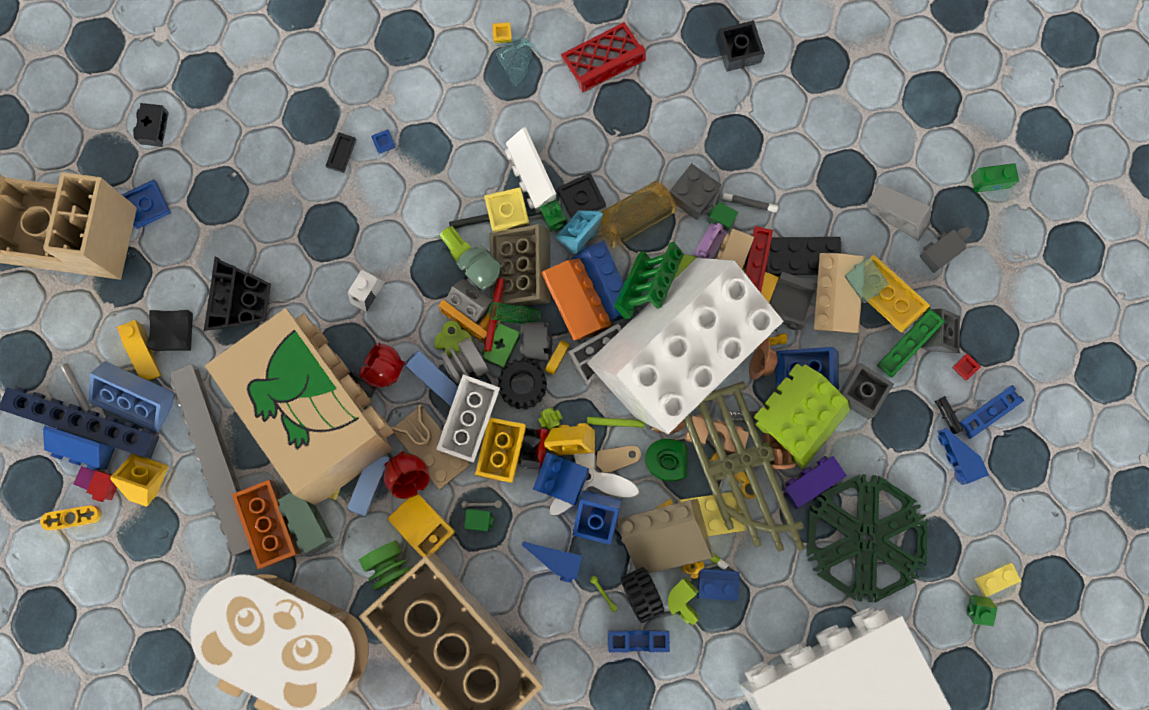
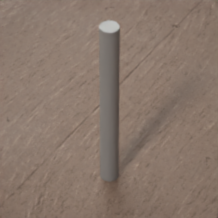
(77, 391)

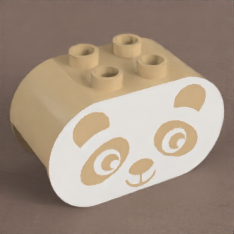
(278, 643)

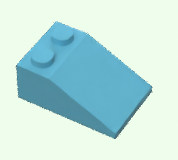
(579, 230)

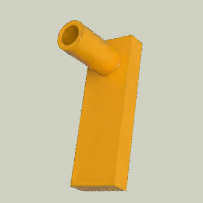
(478, 331)

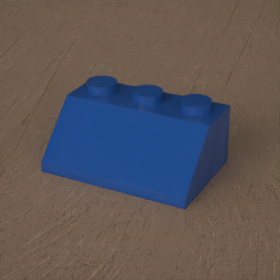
(77, 448)

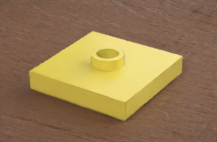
(506, 210)

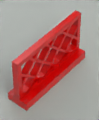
(610, 67)

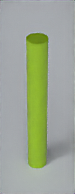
(615, 422)

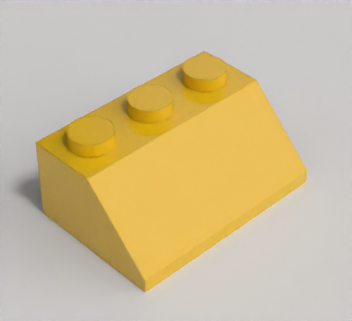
(500, 450)

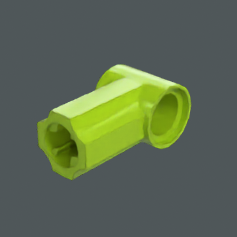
(454, 242)

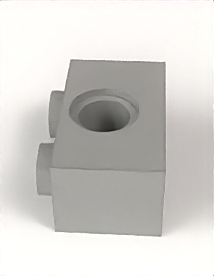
(469, 300)

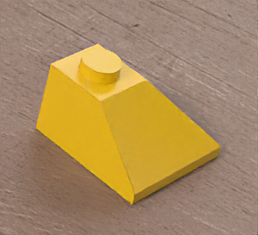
(139, 478)

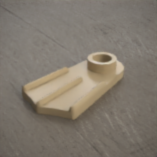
(616, 458)

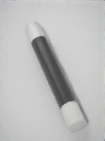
(750, 202)

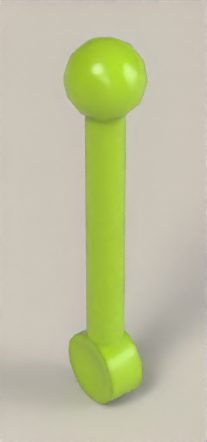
(613, 607)

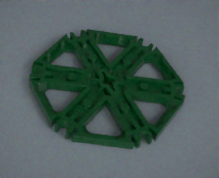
(880, 532)

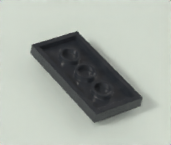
(799, 254)

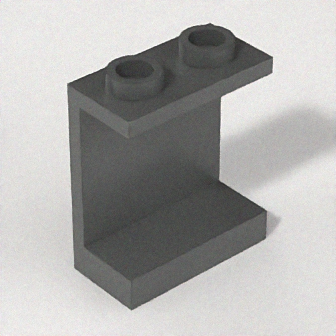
(792, 299)

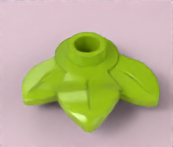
(447, 340)

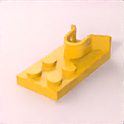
(897, 300)

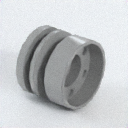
(464, 362)

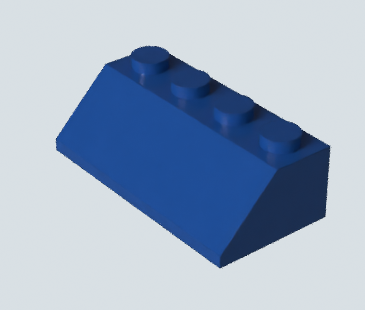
(604, 276)

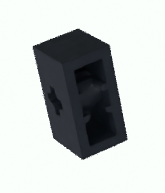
(150, 124)

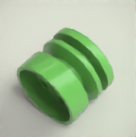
(385, 565)

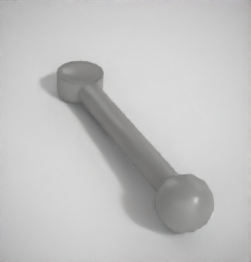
(465, 504)

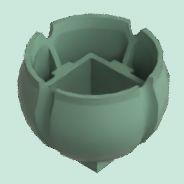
(480, 266)

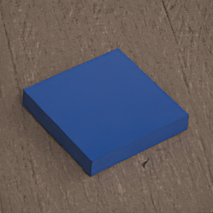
(149, 203)

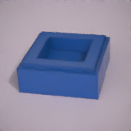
(383, 141)

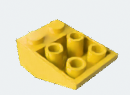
(421, 525)

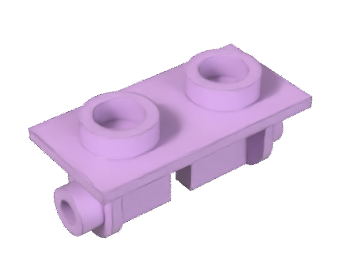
(710, 241)

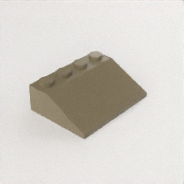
(524, 255)
(666, 536)

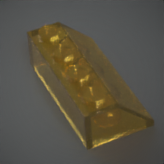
(636, 213)

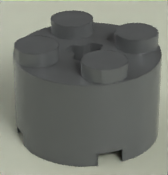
(537, 341)

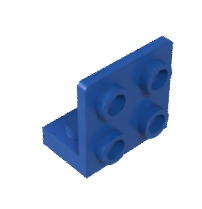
(561, 478)

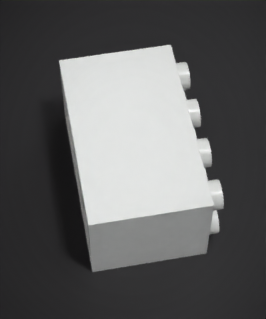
(688, 346)
(851, 669)

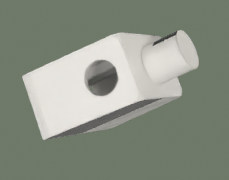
(365, 289)

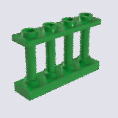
(640, 273)

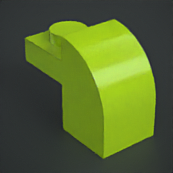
(679, 599)

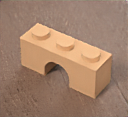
(722, 430)

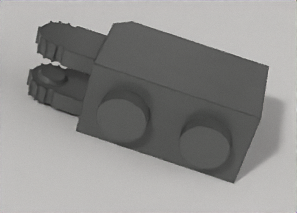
(945, 249)

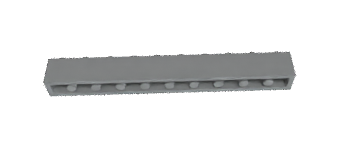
(211, 453)

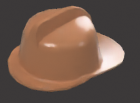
(763, 361)

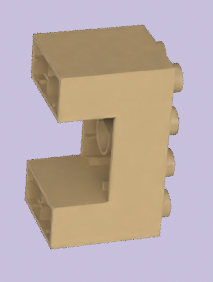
(65, 226)

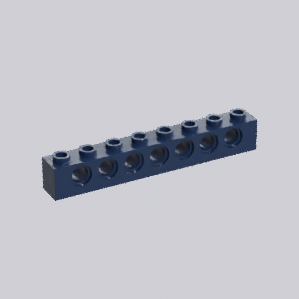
(13, 403)

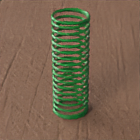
(508, 313)

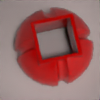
(381, 366)
(405, 475)

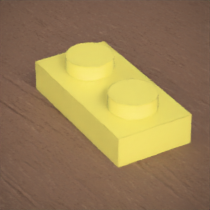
(997, 579)

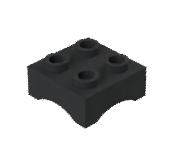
(170, 330)

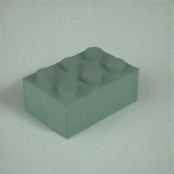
(305, 523)

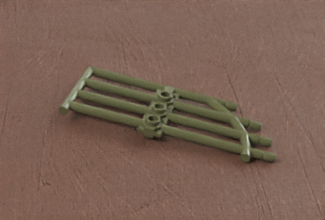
(738, 462)

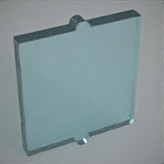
(866, 280)

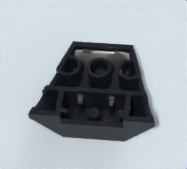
(235, 297)

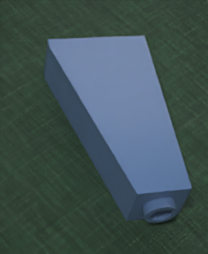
(432, 377)

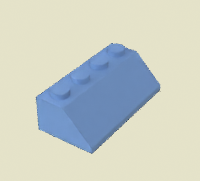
(129, 396)

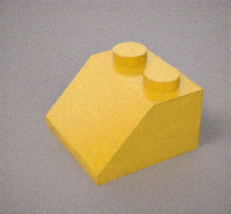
(571, 440)

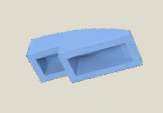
(367, 487)

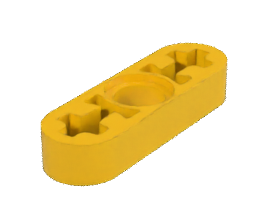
(63, 522)

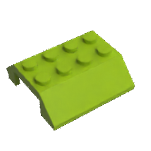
(803, 413)

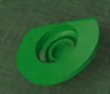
(667, 459)

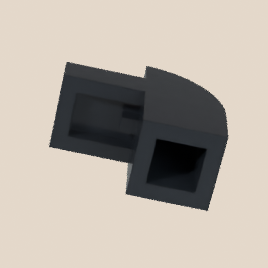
(527, 456)

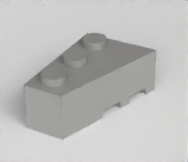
(900, 211)
(583, 353)

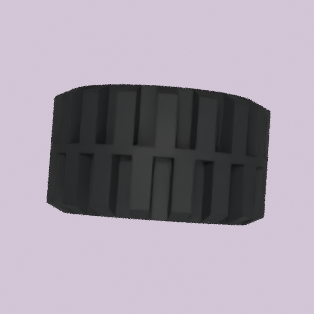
(522, 367)
(642, 595)

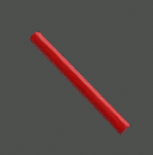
(492, 323)

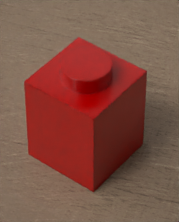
(101, 486)

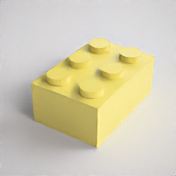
(712, 517)

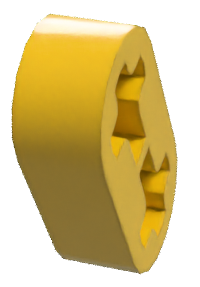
(557, 357)

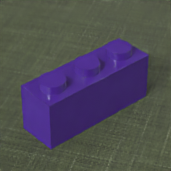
(813, 481)

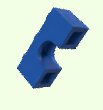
(638, 640)

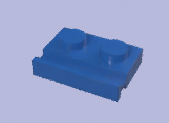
(718, 584)

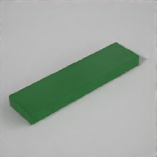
(911, 342)

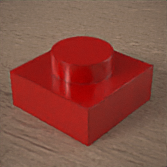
(966, 367)

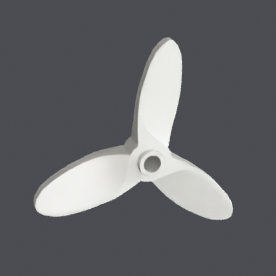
(605, 482)

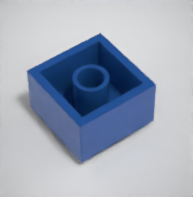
(596, 517)

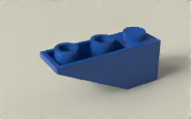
(965, 461)

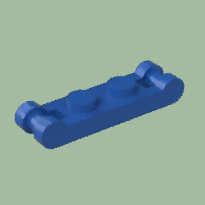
(991, 411)

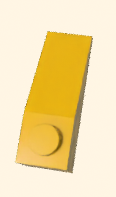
(135, 343)

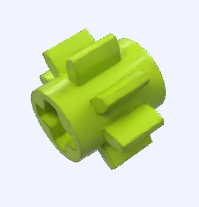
(550, 418)

